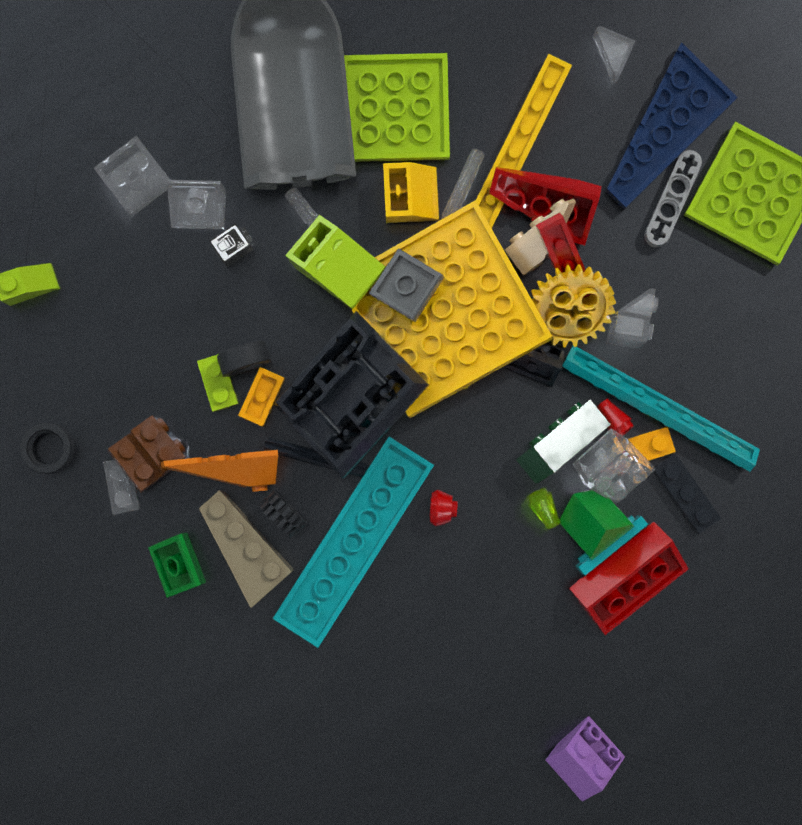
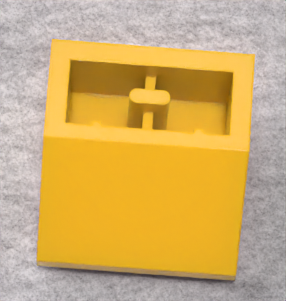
(410, 192)

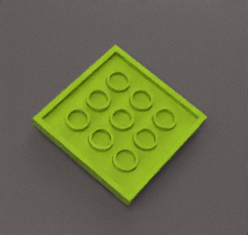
(399, 106)
(751, 194)

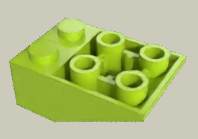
(335, 262)

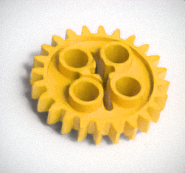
(572, 305)

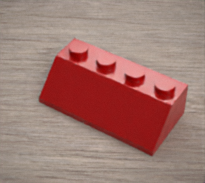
(629, 577)

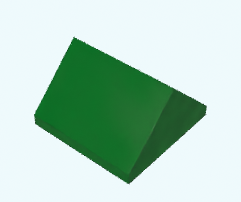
(594, 522)
(177, 564)

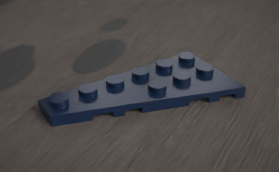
(677, 115)

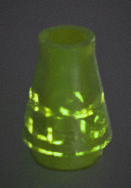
(543, 506)

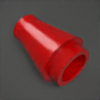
(617, 418)

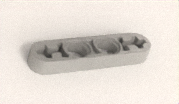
(673, 198)

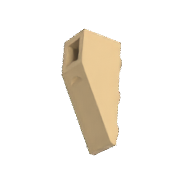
(528, 249)

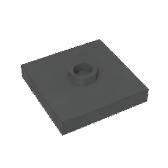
(406, 285)

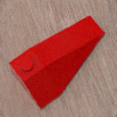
(538, 192)

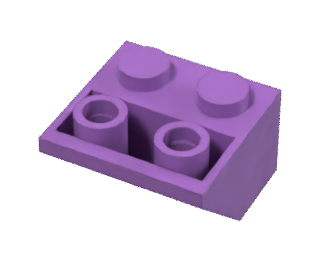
(585, 759)

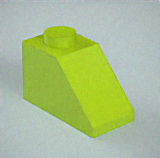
(26, 283)

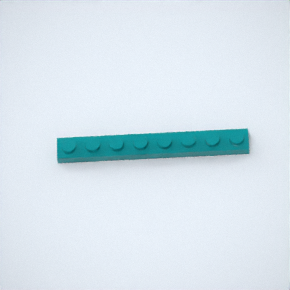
(661, 408)

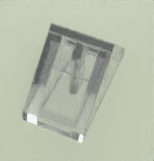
(613, 50)

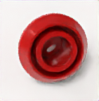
(442, 508)

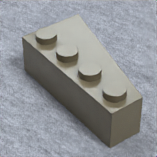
(246, 550)

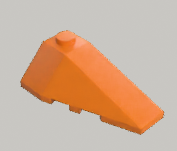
(242, 470)

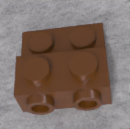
(144, 450)

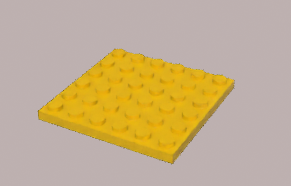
(473, 319)

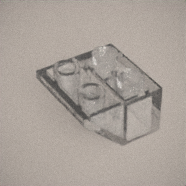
(632, 324)
(613, 467)

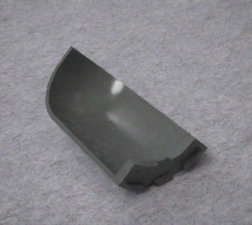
(291, 94)

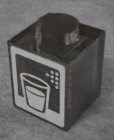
(232, 244)

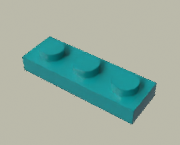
(587, 565)

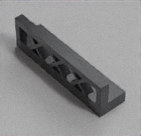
(539, 365)

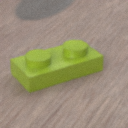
(218, 388)

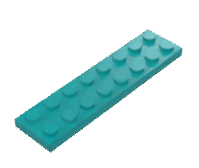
(353, 542)

